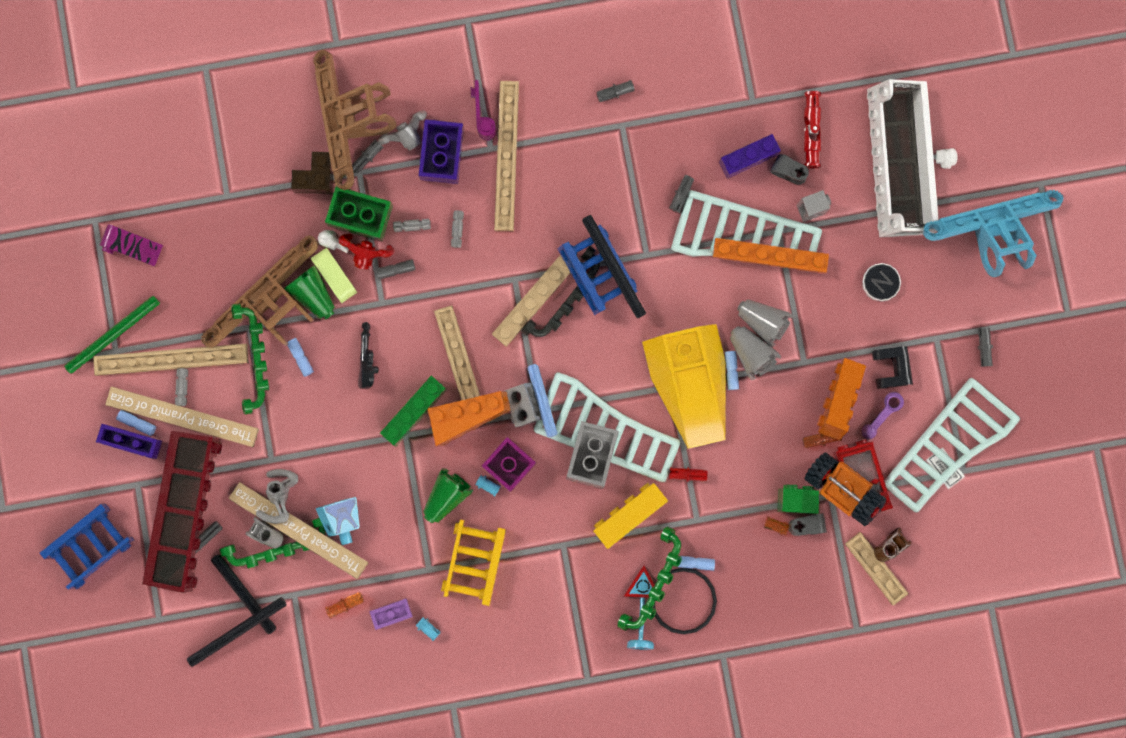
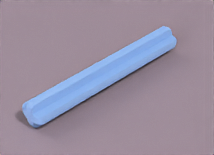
(542, 400)

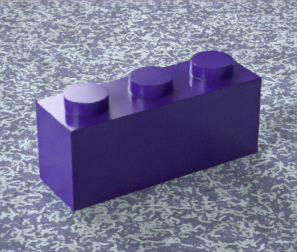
(749, 156)
(129, 441)

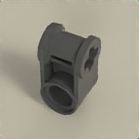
(787, 169)
(810, 525)

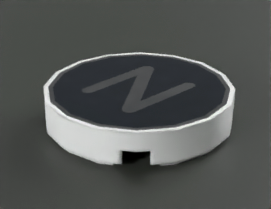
(881, 282)

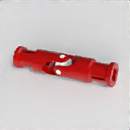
(812, 118)

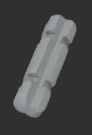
(411, 225)
(457, 228)
(181, 387)

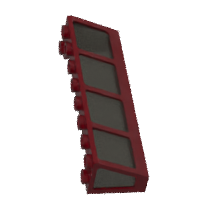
(180, 511)

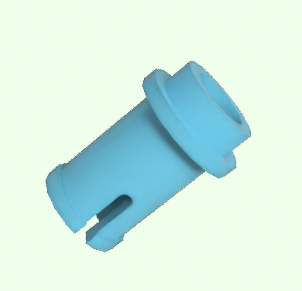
(487, 485)
(427, 628)

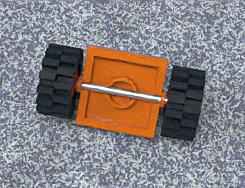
(845, 488)

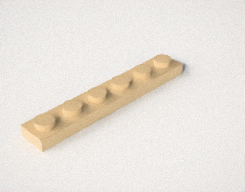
(532, 302)

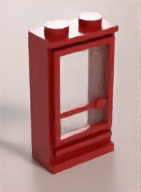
(864, 461)

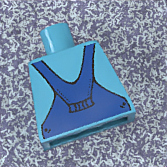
(340, 518)

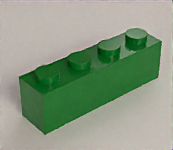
(413, 411)

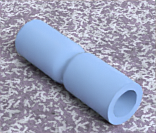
(301, 359)
(732, 374)
(138, 424)
(698, 563)

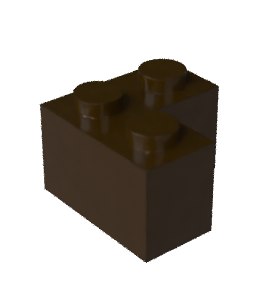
(318, 179)

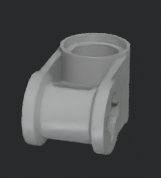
(265, 533)

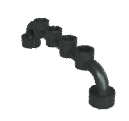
(566, 307)

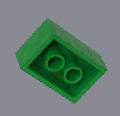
(359, 213)

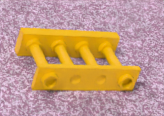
(492, 556)

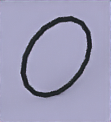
(712, 610)

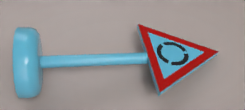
(640, 589)

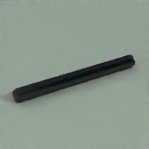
(613, 266)
(236, 632)

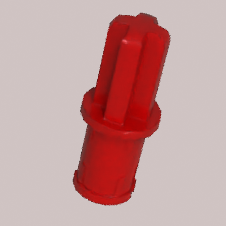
(688, 474)

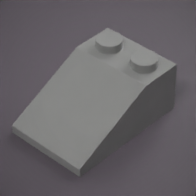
(592, 455)

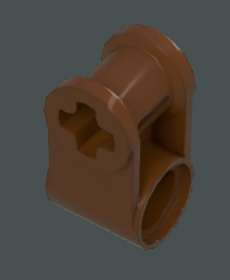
(894, 544)

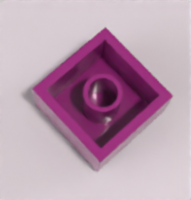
(509, 464)

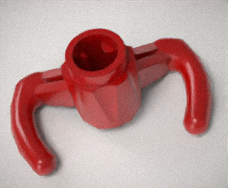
(364, 251)

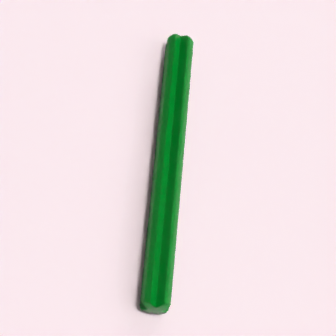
(112, 334)

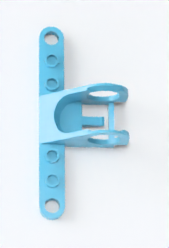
(995, 221)

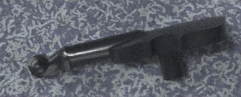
(367, 371)

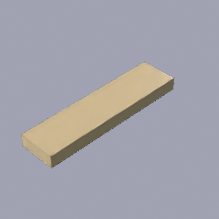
(875, 569)

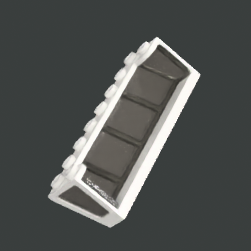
(902, 157)

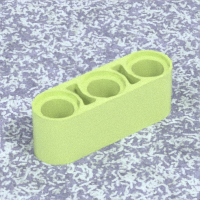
(334, 275)

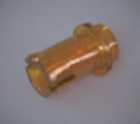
(777, 526)

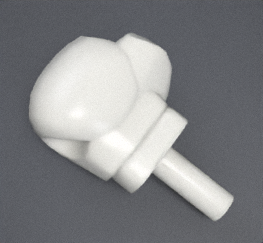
(946, 157)
(329, 240)

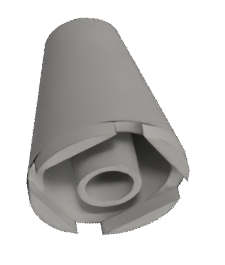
(765, 320)
(753, 352)

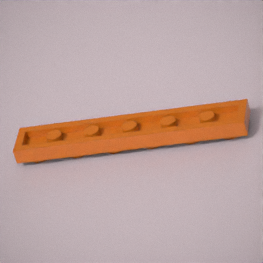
(770, 255)

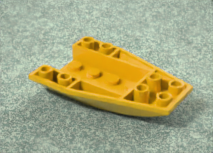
(691, 381)

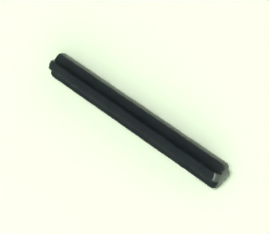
(241, 591)

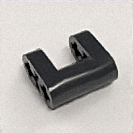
(901, 367)

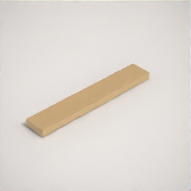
(456, 353)

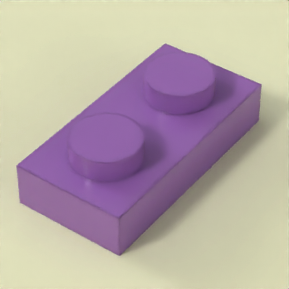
(391, 614)

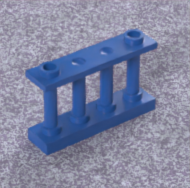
(578, 271)
(69, 539)

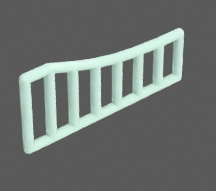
(745, 211)
(623, 421)
(968, 454)

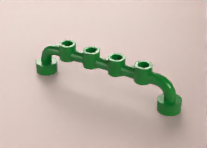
(257, 348)
(270, 554)
(656, 594)

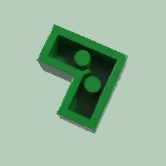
(798, 500)

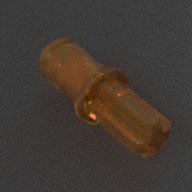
(818, 439)
(344, 605)

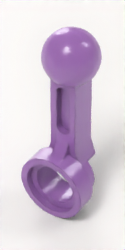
(870, 430)

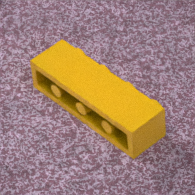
(630, 515)

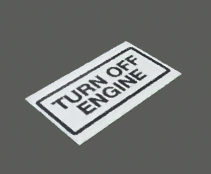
(940, 467)

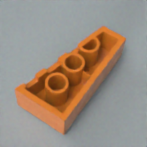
(842, 397)
(461, 417)

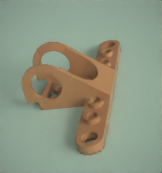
(340, 114)
(264, 294)

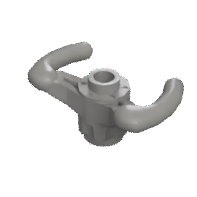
(406, 133)
(277, 494)

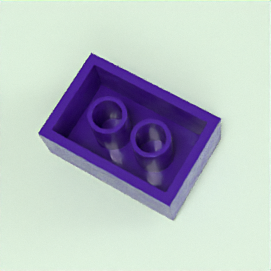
(441, 151)

